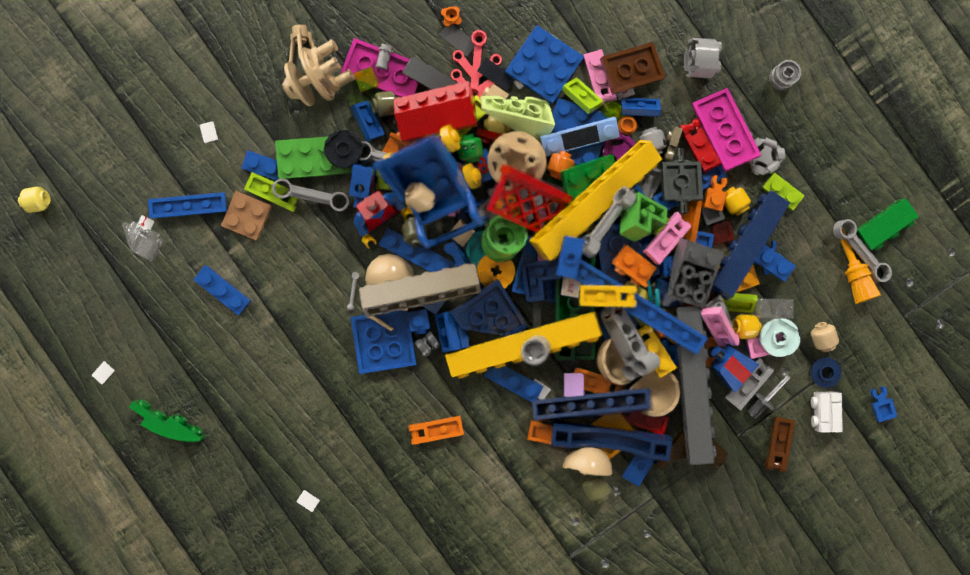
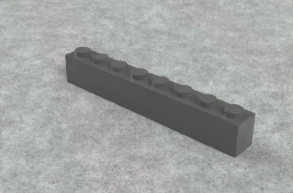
(695, 393)

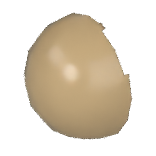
(387, 268)
(611, 363)
(664, 392)
(589, 461)

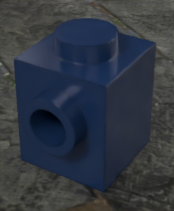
(666, 302)

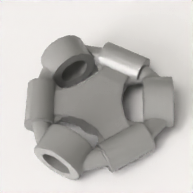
(766, 158)

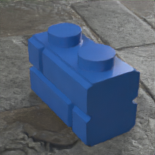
(450, 334)

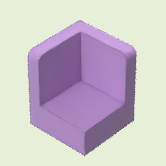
(573, 384)

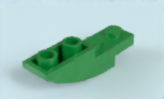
(174, 427)

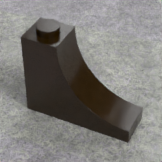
(678, 451)

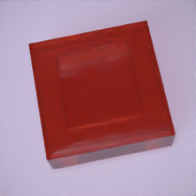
(722, 232)

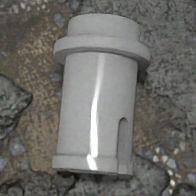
(384, 56)

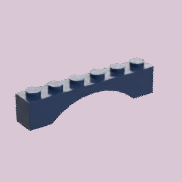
(637, 442)

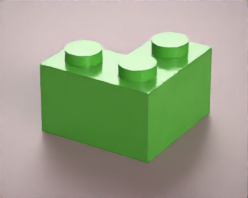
(642, 218)

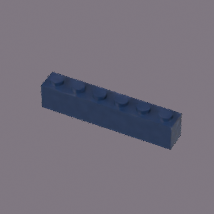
(748, 244)
(593, 405)

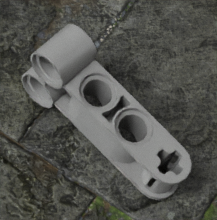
(629, 343)

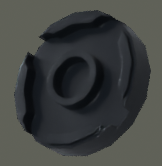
(343, 149)

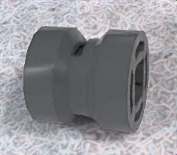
(423, 345)

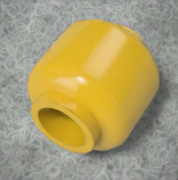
(736, 201)
(746, 326)

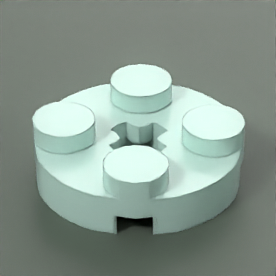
(790, 335)

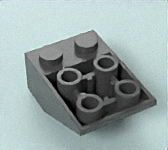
(693, 272)

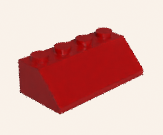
(429, 111)

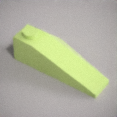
(526, 115)

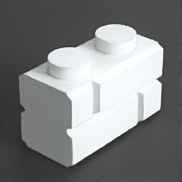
(827, 411)

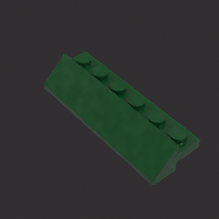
(569, 307)

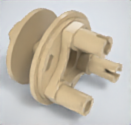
(318, 73)
(518, 151)

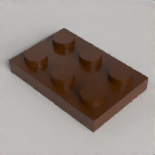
(632, 68)

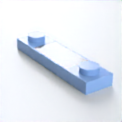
(580, 136)

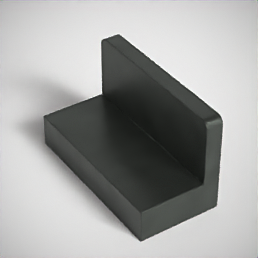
(543, 313)

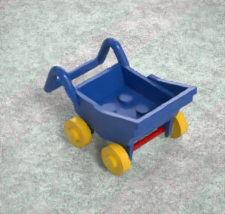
(436, 168)

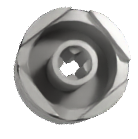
(702, 58)

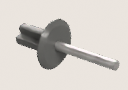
(763, 402)

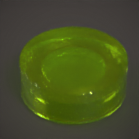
(612, 109)

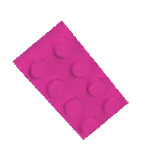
(364, 55)
(726, 129)

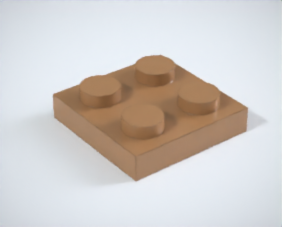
(246, 215)

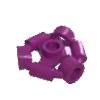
(620, 150)

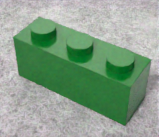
(887, 224)

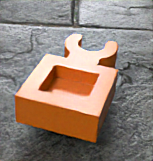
(715, 197)

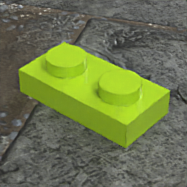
(582, 95)
(783, 189)

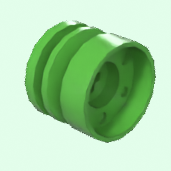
(512, 234)

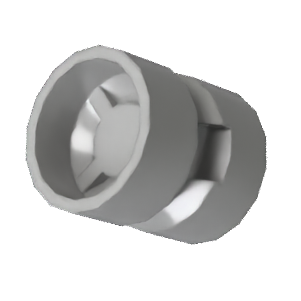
(785, 74)
(536, 349)

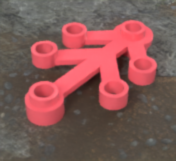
(472, 71)

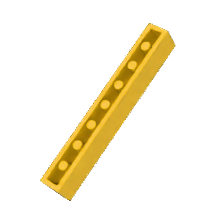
(595, 199)
(509, 348)

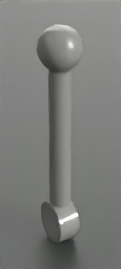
(355, 276)

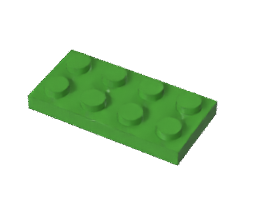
(305, 159)

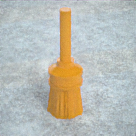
(859, 276)

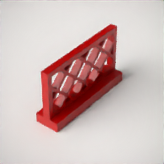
(531, 184)

